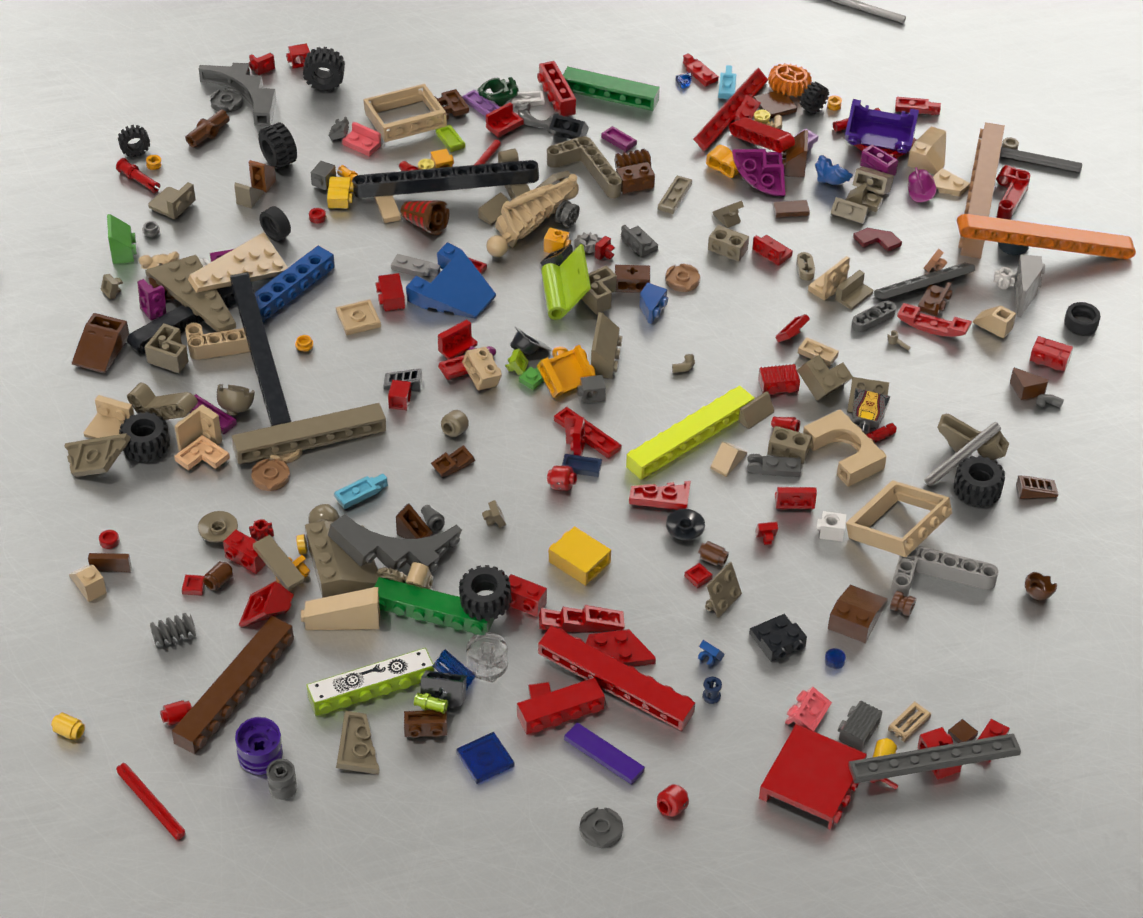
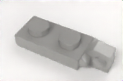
(414, 266)

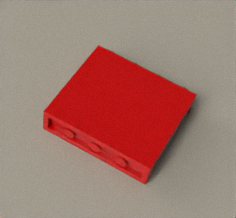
(812, 774)

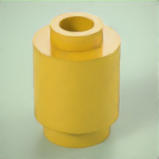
(68, 726)
(884, 747)

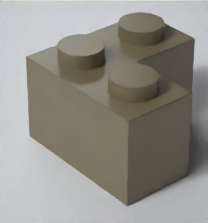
(602, 286)
(166, 349)
(822, 380)

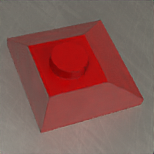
(266, 602)

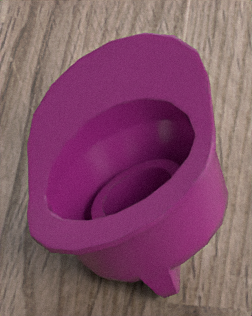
(921, 185)

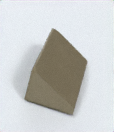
(492, 209)
(756, 410)

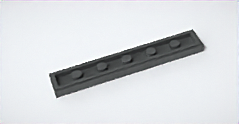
(924, 280)

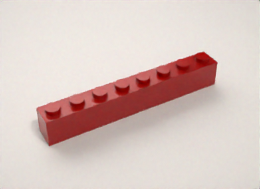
(617, 677)

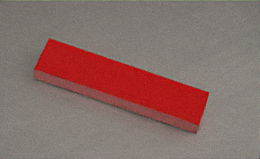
(593, 436)

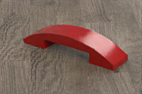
(933, 325)

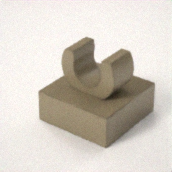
(110, 286)
(494, 515)

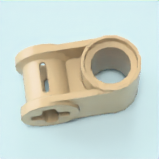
(420, 576)

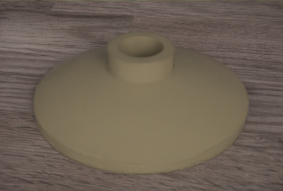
(217, 526)

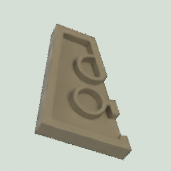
(356, 746)

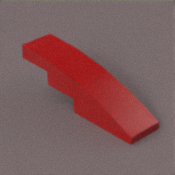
(582, 620)

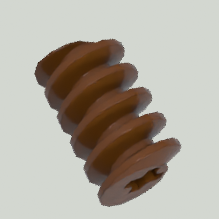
(632, 158)

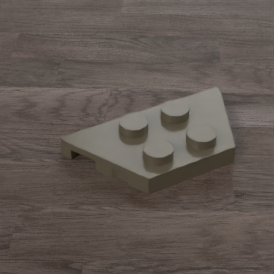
(95, 454)

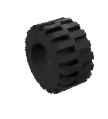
(324, 59)
(277, 145)
(148, 436)
(979, 481)
(489, 605)

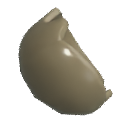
(323, 512)

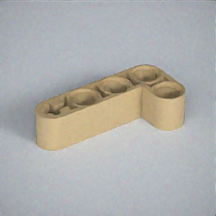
(214, 344)

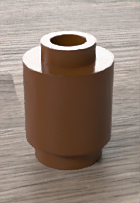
(713, 553)
(218, 575)

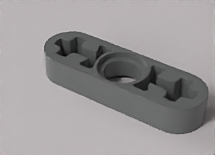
(869, 322)

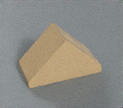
(727, 458)

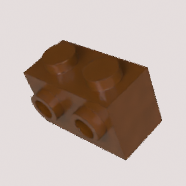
(636, 177)

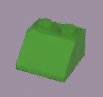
(120, 240)

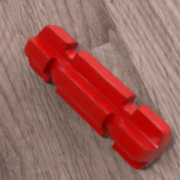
(882, 432)

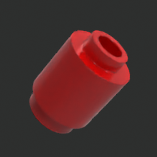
(174, 712)

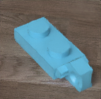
(727, 83)
(360, 490)

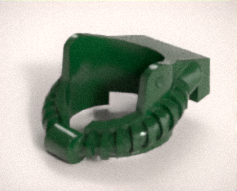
(501, 90)

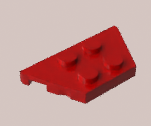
(623, 646)

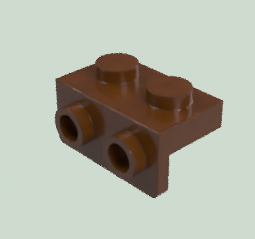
(425, 723)

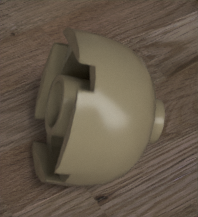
(234, 398)

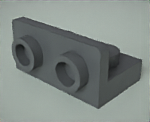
(638, 240)

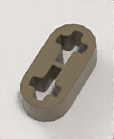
(809, 266)

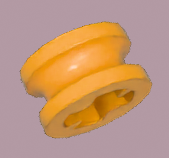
(834, 103)
(153, 158)

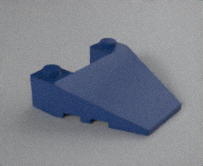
(455, 289)

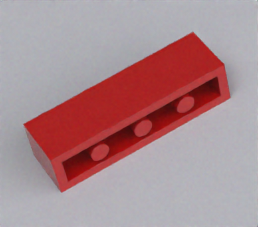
(560, 706)

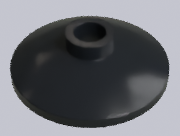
(685, 524)

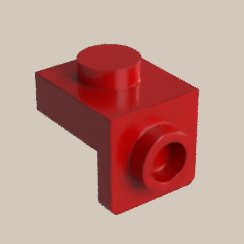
(262, 64)

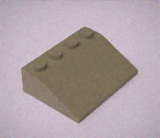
(333, 566)

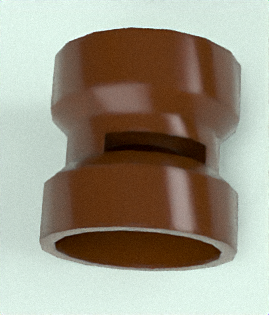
(903, 603)

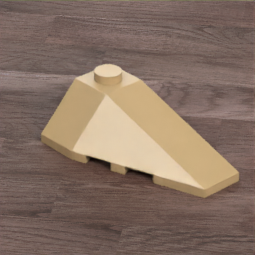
(929, 151)

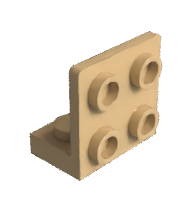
(827, 283)
(109, 417)
(199, 422)

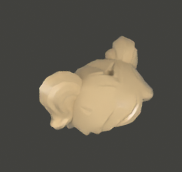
(149, 262)

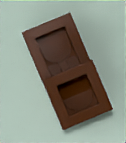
(454, 462)

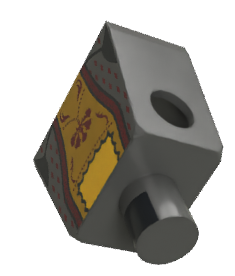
(869, 409)

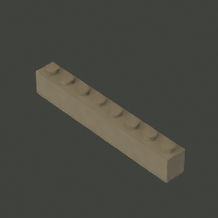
(308, 433)

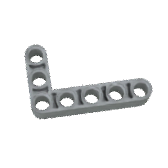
(943, 566)

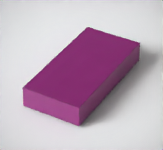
(618, 138)

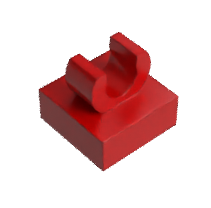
(604, 248)
(767, 531)

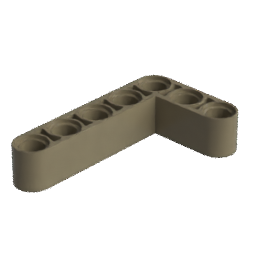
(587, 152)

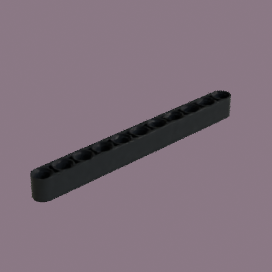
(445, 178)
(260, 349)

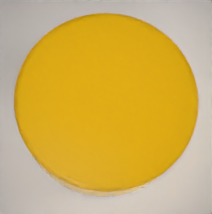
(302, 544)

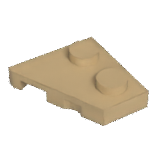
(950, 183)

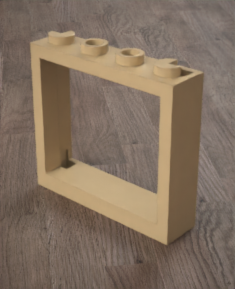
(409, 126)
(859, 524)

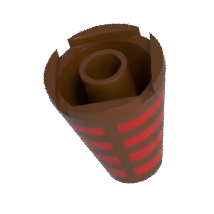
(427, 215)

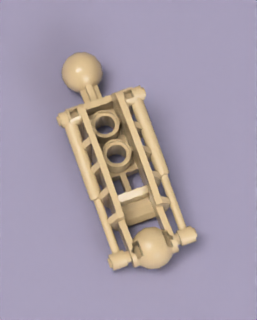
(528, 212)

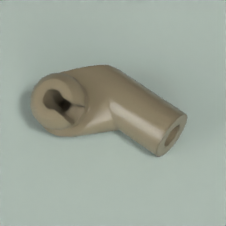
(687, 364)

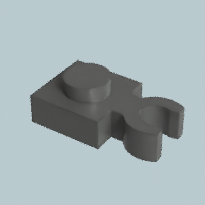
(339, 129)

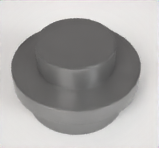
(151, 229)

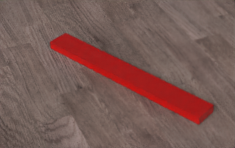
(725, 114)

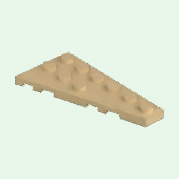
(254, 256)

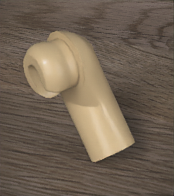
(777, 122)

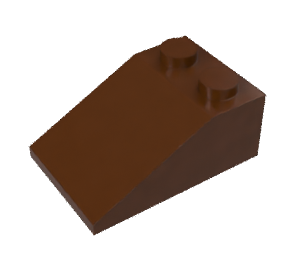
(856, 613)

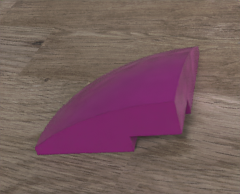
(761, 169)

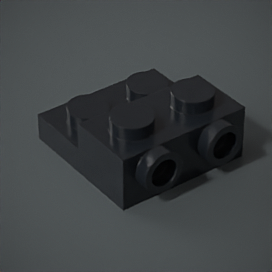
(778, 637)

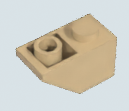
(996, 320)

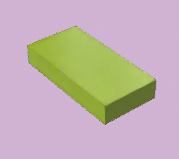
(450, 138)

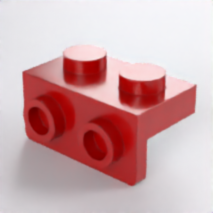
(503, 120)
(456, 340)

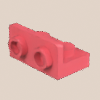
(362, 139)
(809, 709)

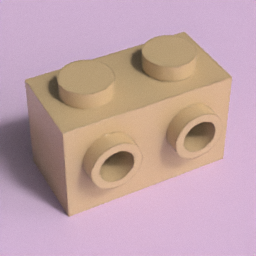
(482, 368)

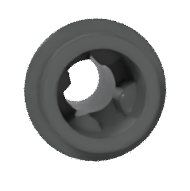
(433, 518)

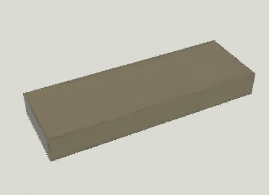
(674, 194)
(278, 562)

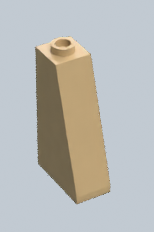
(343, 611)

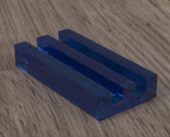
(453, 665)

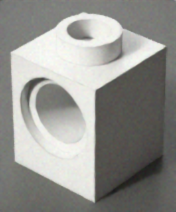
(832, 526)

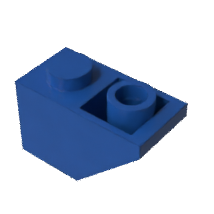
(652, 300)

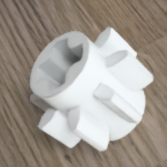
(1004, 278)

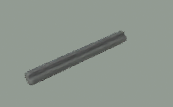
(1040, 159)

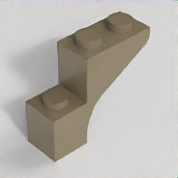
(960, 434)

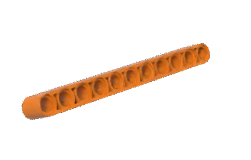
(1045, 236)

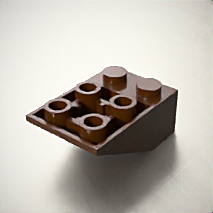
(100, 342)

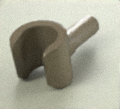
(893, 339)

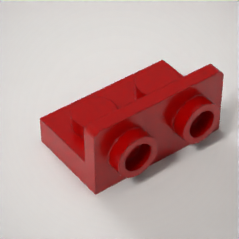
(771, 249)
(575, 433)
(795, 497)

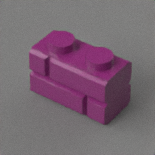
(878, 160)

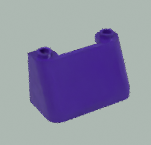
(881, 128)

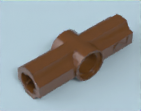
(207, 128)

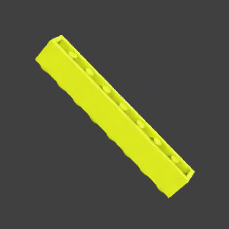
(687, 433)

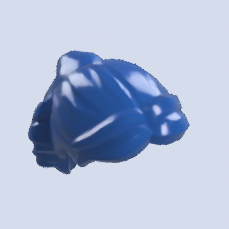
(831, 174)

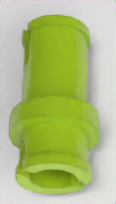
(426, 702)

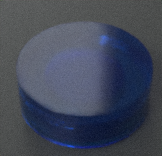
(835, 658)

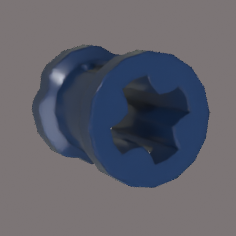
(708, 686)

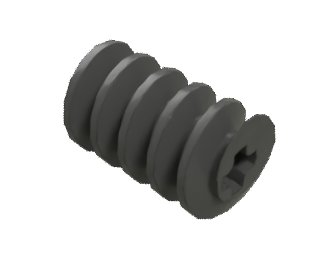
(172, 629)

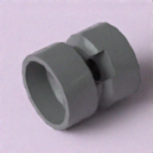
(281, 779)

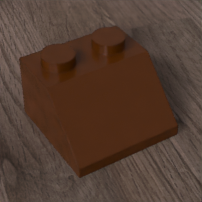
(796, 156)

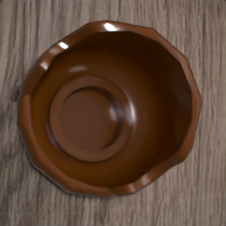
(1039, 586)

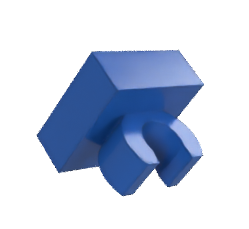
(711, 651)

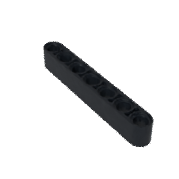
(177, 318)

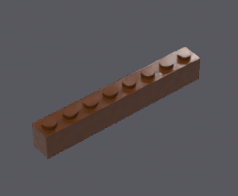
(233, 685)

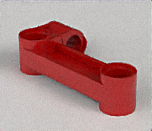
(1017, 184)

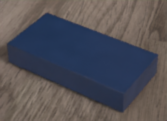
(583, 465)

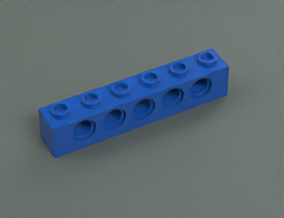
(293, 281)

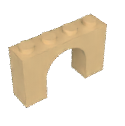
(840, 428)

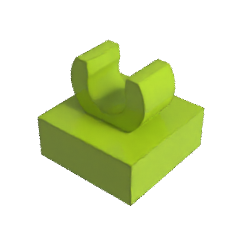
(517, 362)

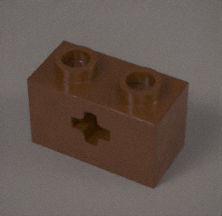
(632, 277)

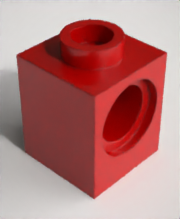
(297, 55)
(399, 395)

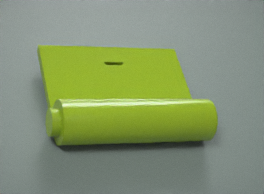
(565, 283)

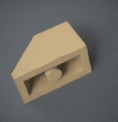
(89, 582)

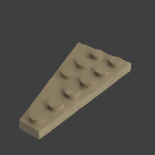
(206, 304)

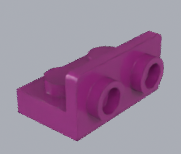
(151, 300)

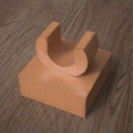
(936, 261)

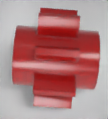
(261, 529)

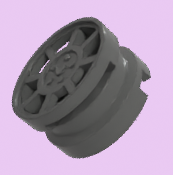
(567, 214)

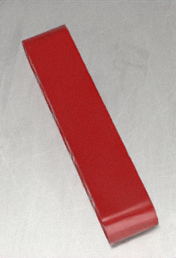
(762, 134)

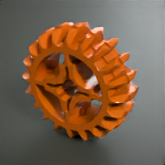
(789, 79)

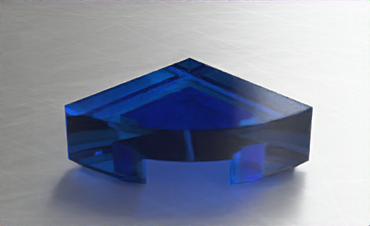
(684, 80)

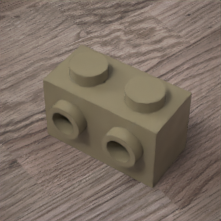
(877, 181)

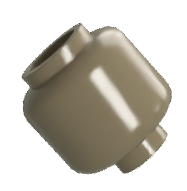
(454, 423)

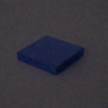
(485, 757)

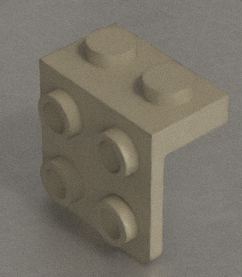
(173, 201)

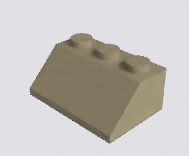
(605, 347)

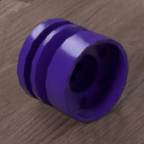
(258, 744)

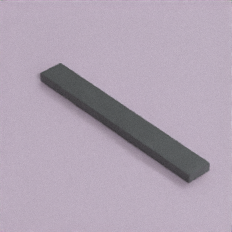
(934, 758)

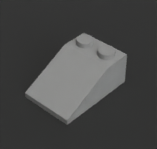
(1027, 281)

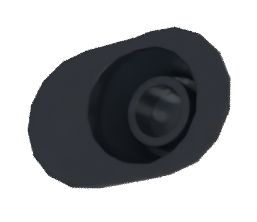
(526, 343)

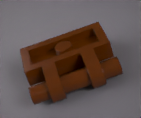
(454, 103)

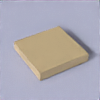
(358, 317)

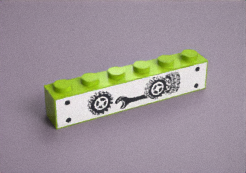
(368, 681)

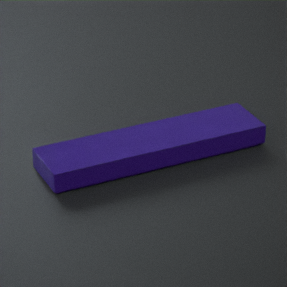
(604, 753)

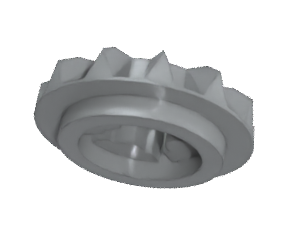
(582, 239)

